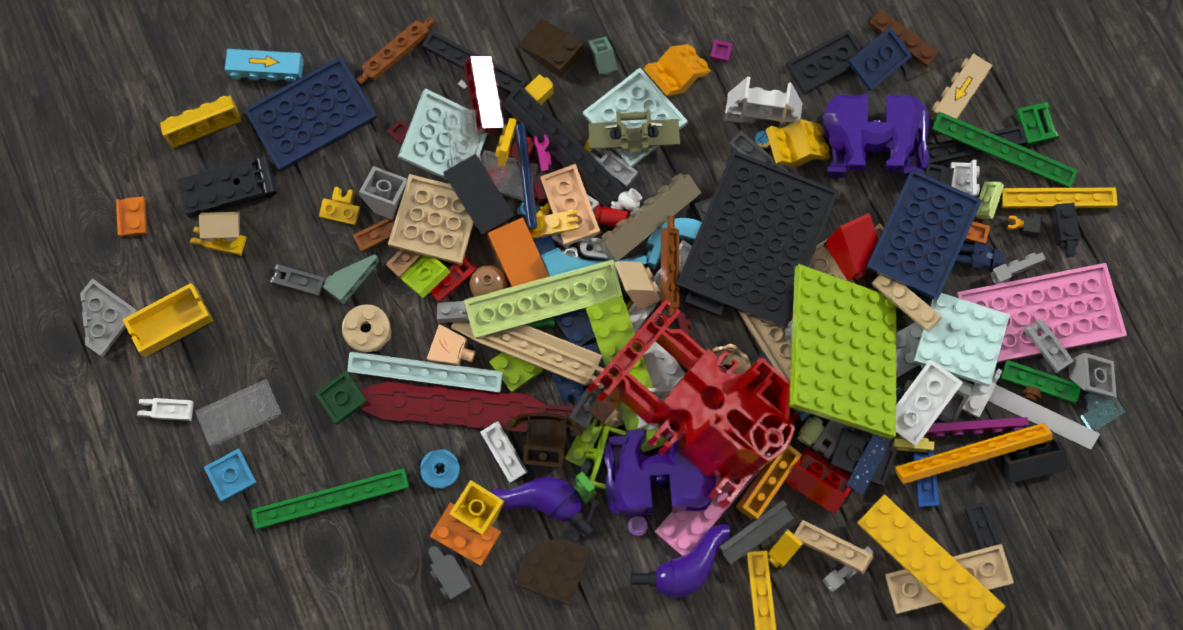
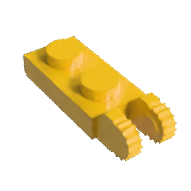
(233, 247)

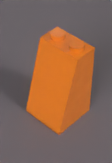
(517, 253)

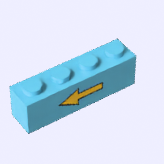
(264, 65)

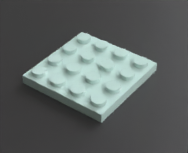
(633, 95)
(427, 136)
(964, 340)

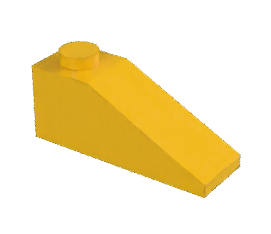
(784, 549)

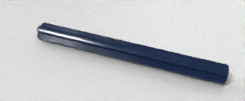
(526, 178)

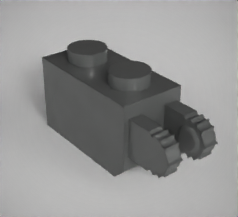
(449, 574)

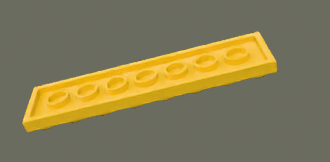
(930, 564)

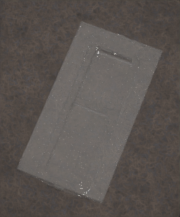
(462, 135)

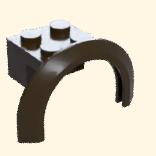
(545, 437)

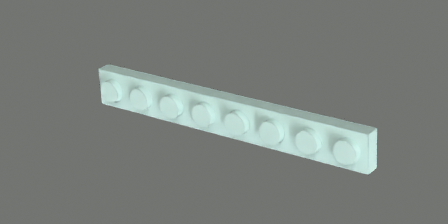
(425, 371)

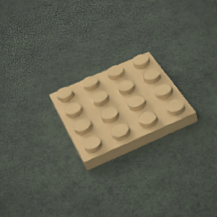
(431, 221)

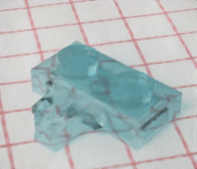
(1101, 411)

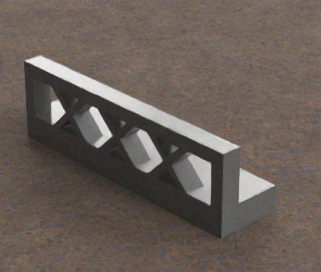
(756, 533)

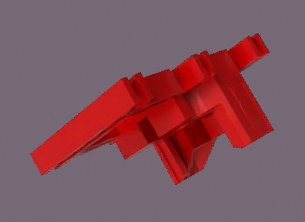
(720, 418)

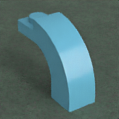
(687, 229)

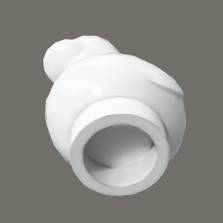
(627, 200)

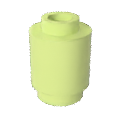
(810, 431)

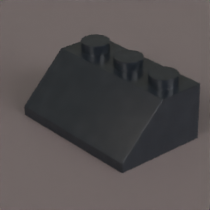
(1034, 461)

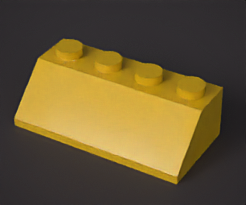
(200, 121)

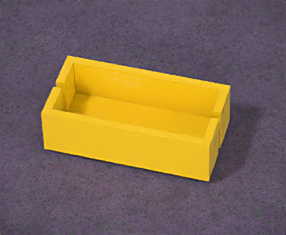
(167, 320)

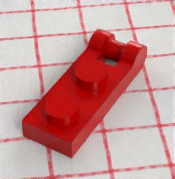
(453, 279)

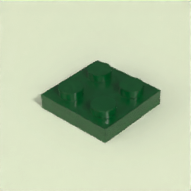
(341, 397)

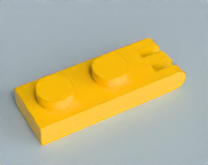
(555, 224)

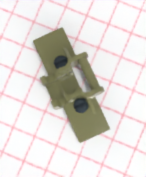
(634, 139)

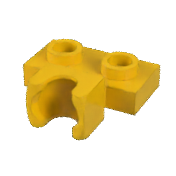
(340, 208)

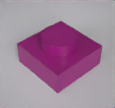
(721, 51)

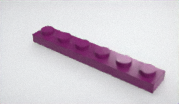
(977, 427)

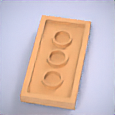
(567, 193)

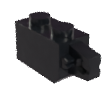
(1065, 227)

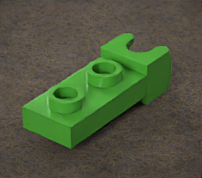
(585, 488)

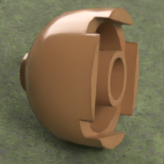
(487, 280)

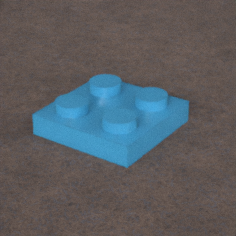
(230, 475)

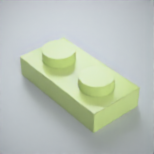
(990, 197)

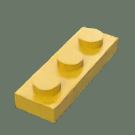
(505, 142)

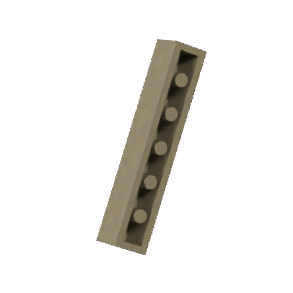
(649, 217)

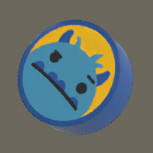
(762, 140)

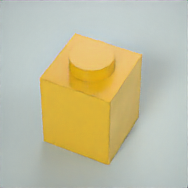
(540, 88)

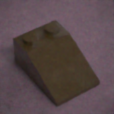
(552, 47)

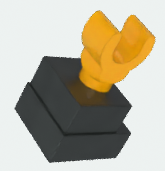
(1029, 226)

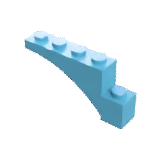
(558, 262)

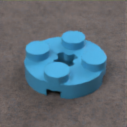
(440, 480)

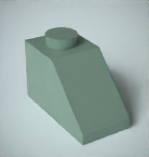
(603, 55)

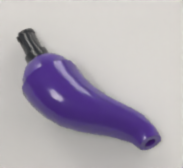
(550, 496)
(688, 573)

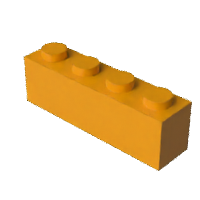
(768, 483)

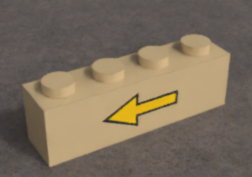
(963, 87)

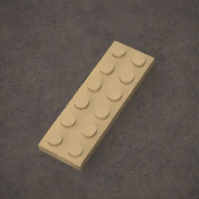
(985, 565)

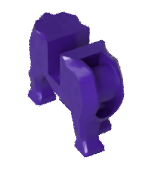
(900, 134)
(632, 474)

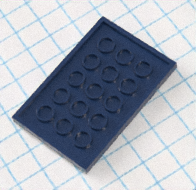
(310, 113)
(924, 234)

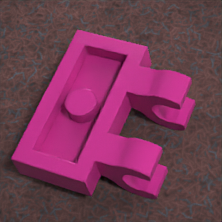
(543, 156)

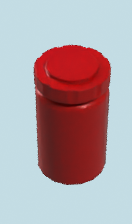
(609, 216)

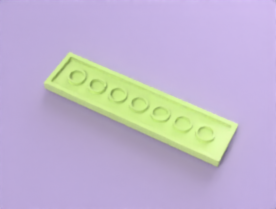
(542, 298)

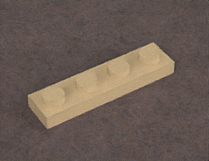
(908, 302)
(833, 547)

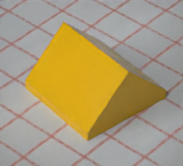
(477, 507)

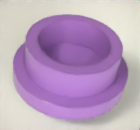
(637, 525)

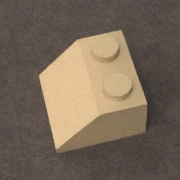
(219, 225)
(638, 283)

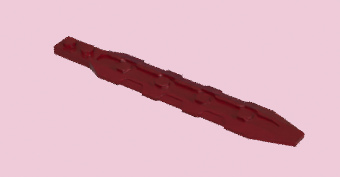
(452, 406)

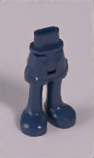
(980, 256)

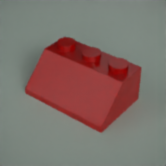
(819, 480)

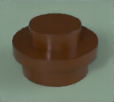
(1032, 393)

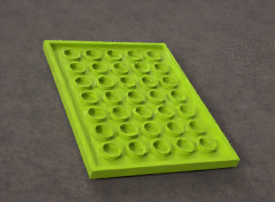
(843, 352)

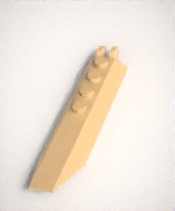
(541, 350)

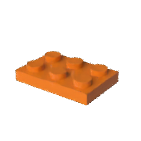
(463, 538)

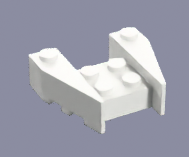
(763, 104)

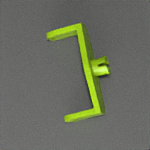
(597, 453)

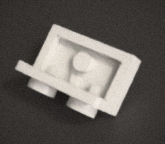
(965, 177)

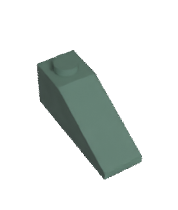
(347, 280)

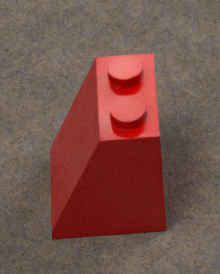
(853, 246)

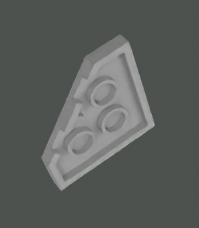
(102, 316)

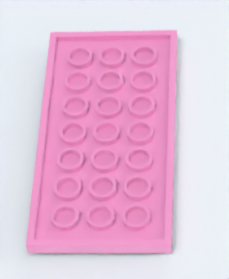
(1073, 303)

